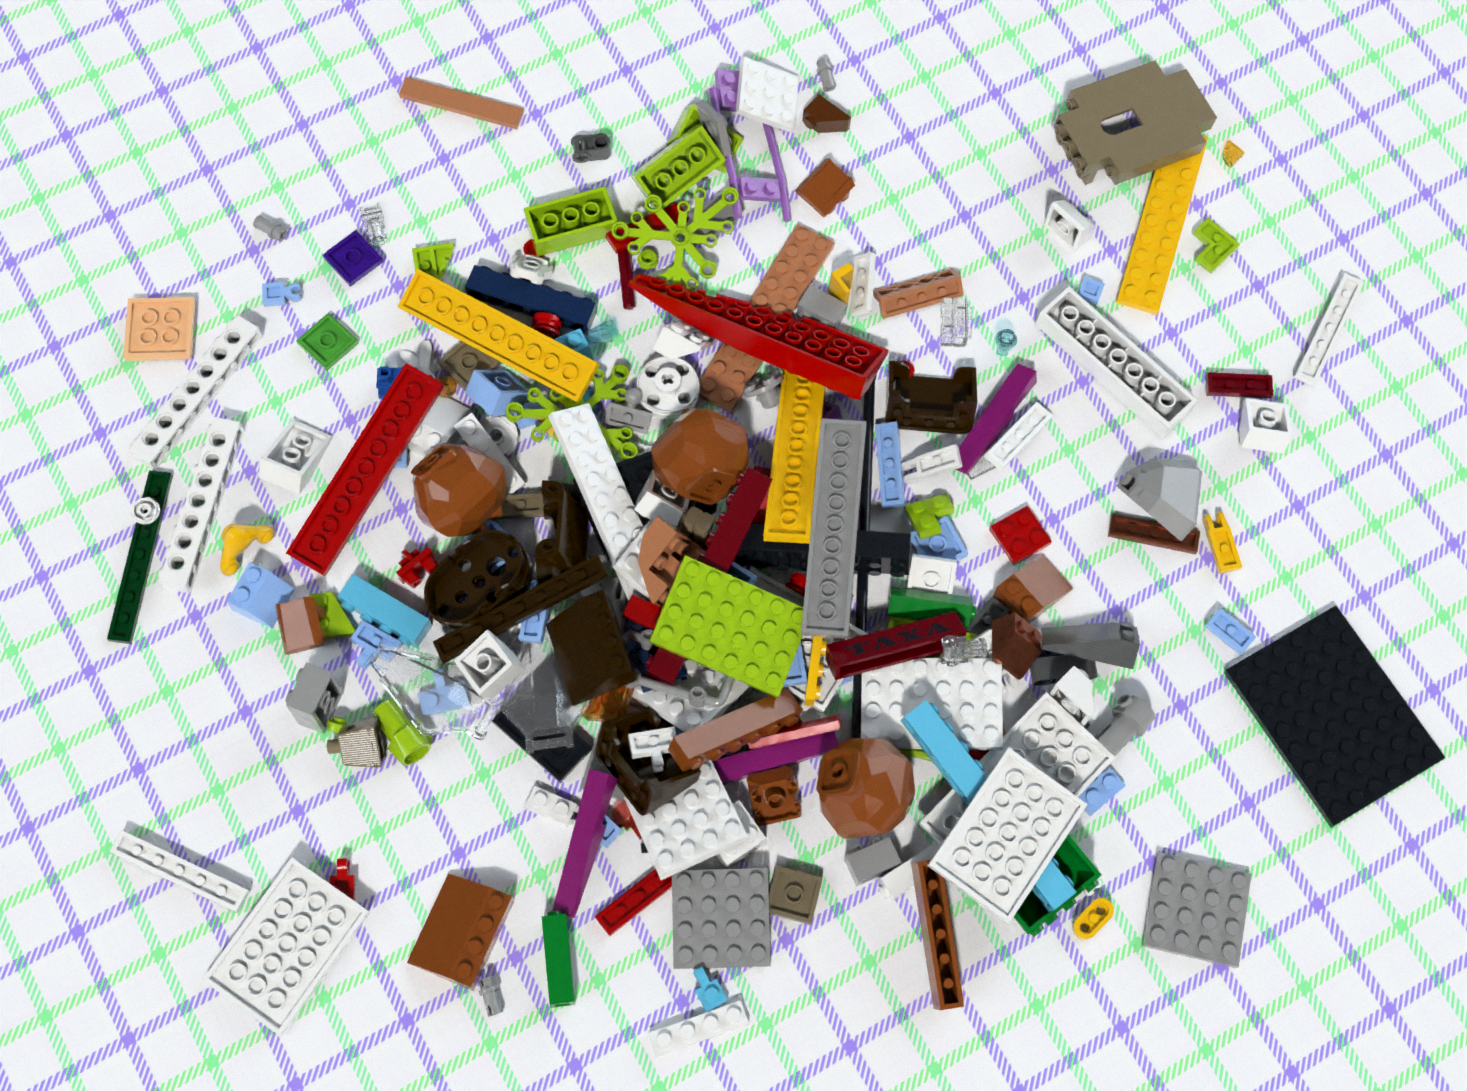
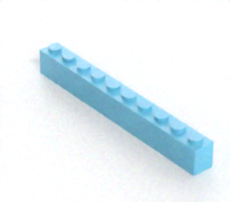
(966, 778)

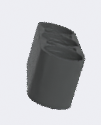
(1051, 669)

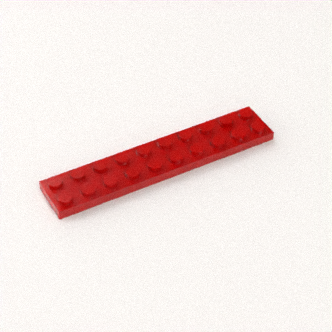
(365, 469)

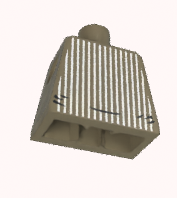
(359, 744)

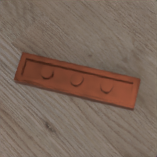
(1151, 534)

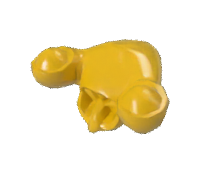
(237, 539)

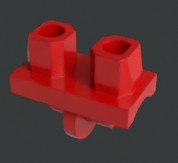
(413, 563)

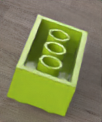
(678, 166)
(570, 221)

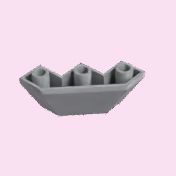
(1166, 492)

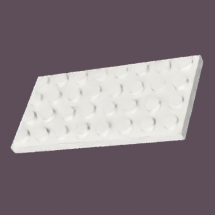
(1050, 742)

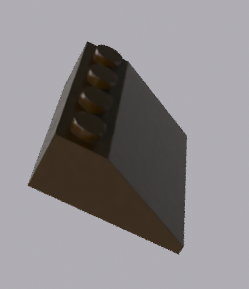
(591, 648)

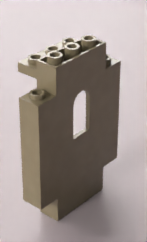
(1169, 114)

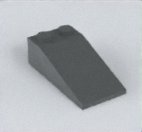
(1101, 642)

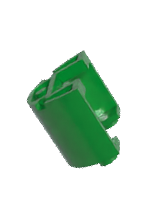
(1078, 868)

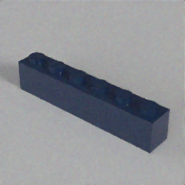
(530, 298)

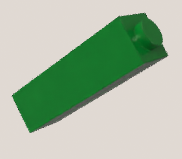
(926, 604)
(558, 959)

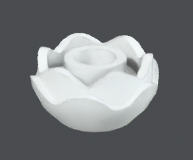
(145, 504)

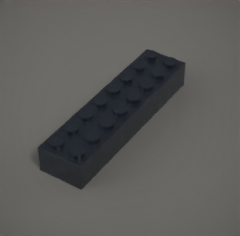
(875, 552)

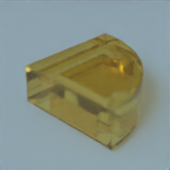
(1232, 154)

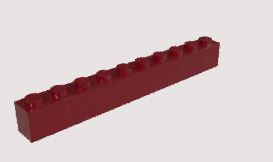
(721, 553)

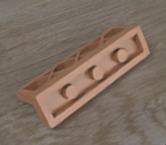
(918, 292)

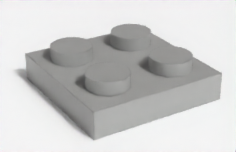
(715, 126)

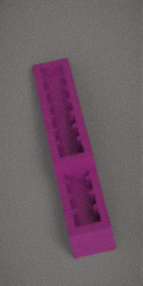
(996, 416)
(774, 756)
(584, 841)

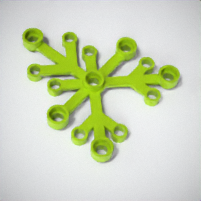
(700, 221)
(602, 391)

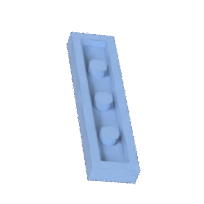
(890, 465)

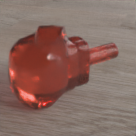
(623, 818)

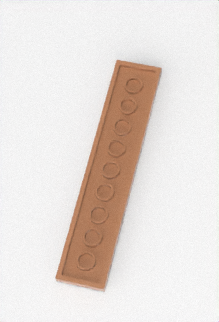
(781, 291)

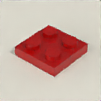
(1020, 535)

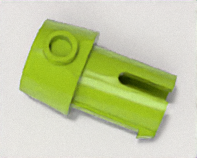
(404, 738)

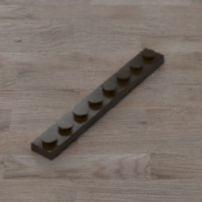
(522, 607)

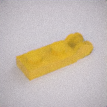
(1222, 544)

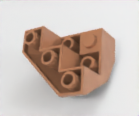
(661, 556)

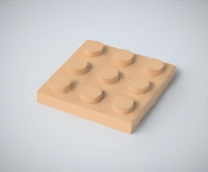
(159, 329)

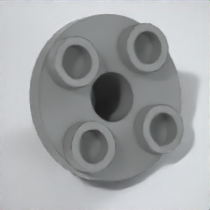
(765, 389)

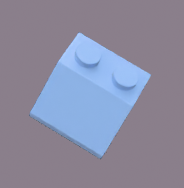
(495, 390)
(258, 594)

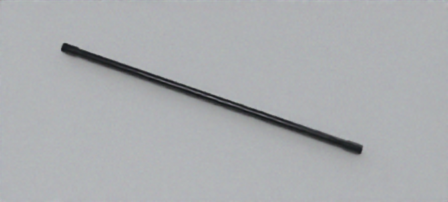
(864, 525)

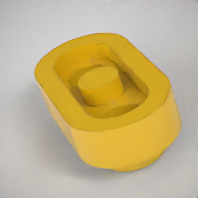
(1092, 919)

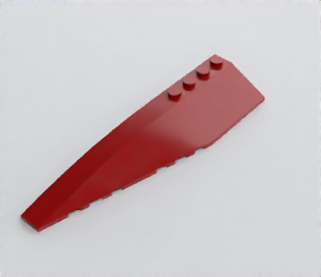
(796, 345)

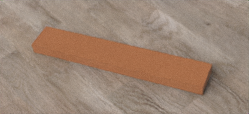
(461, 103)

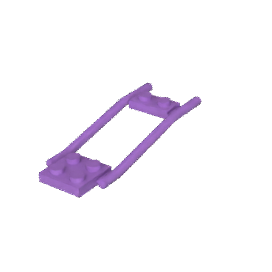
(724, 98)

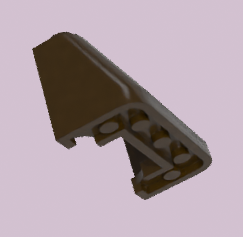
(931, 402)
(571, 527)
(636, 777)

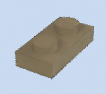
(523, 506)

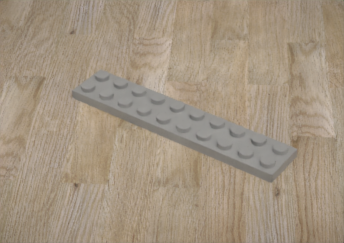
(834, 529)

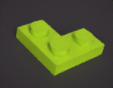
(1218, 243)
(924, 514)

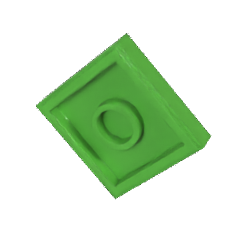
(327, 342)

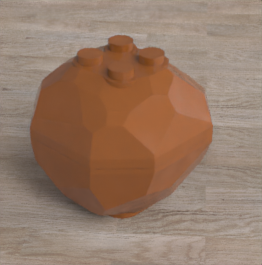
(701, 455)
(458, 490)
(865, 787)

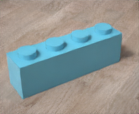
(384, 611)

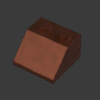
(1015, 644)

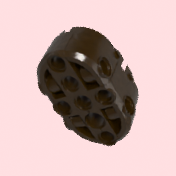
(449, 582)

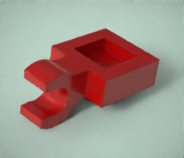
(344, 881)

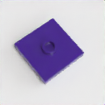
(352, 258)

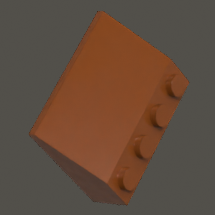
(461, 931)

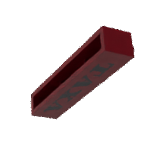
(891, 645)

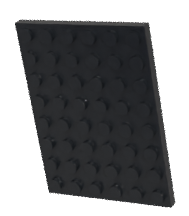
(1333, 716)

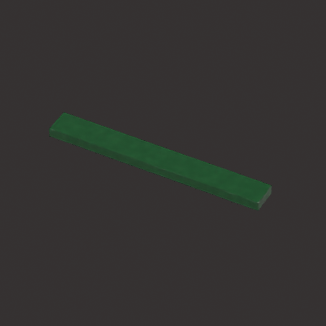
(138, 563)

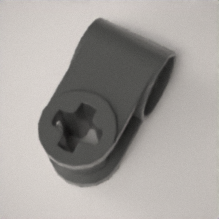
(590, 147)

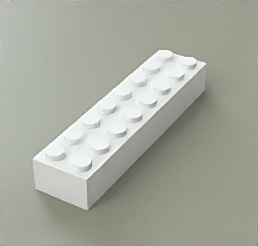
(1116, 362)

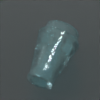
(602, 333)
(1005, 341)

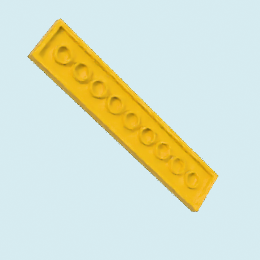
(1159, 234)
(498, 335)
(794, 461)

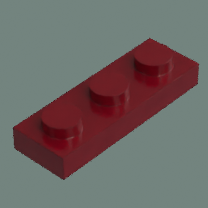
(1239, 385)

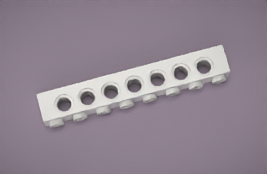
(196, 403)
(219, 474)

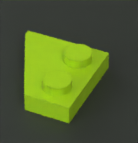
(433, 259)
(335, 620)

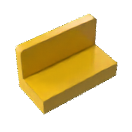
(841, 282)

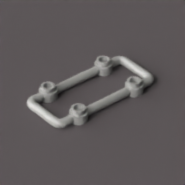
(697, 695)

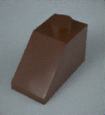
(825, 117)

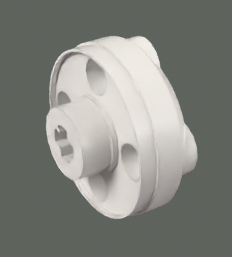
(668, 387)

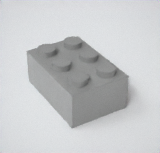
(314, 697)

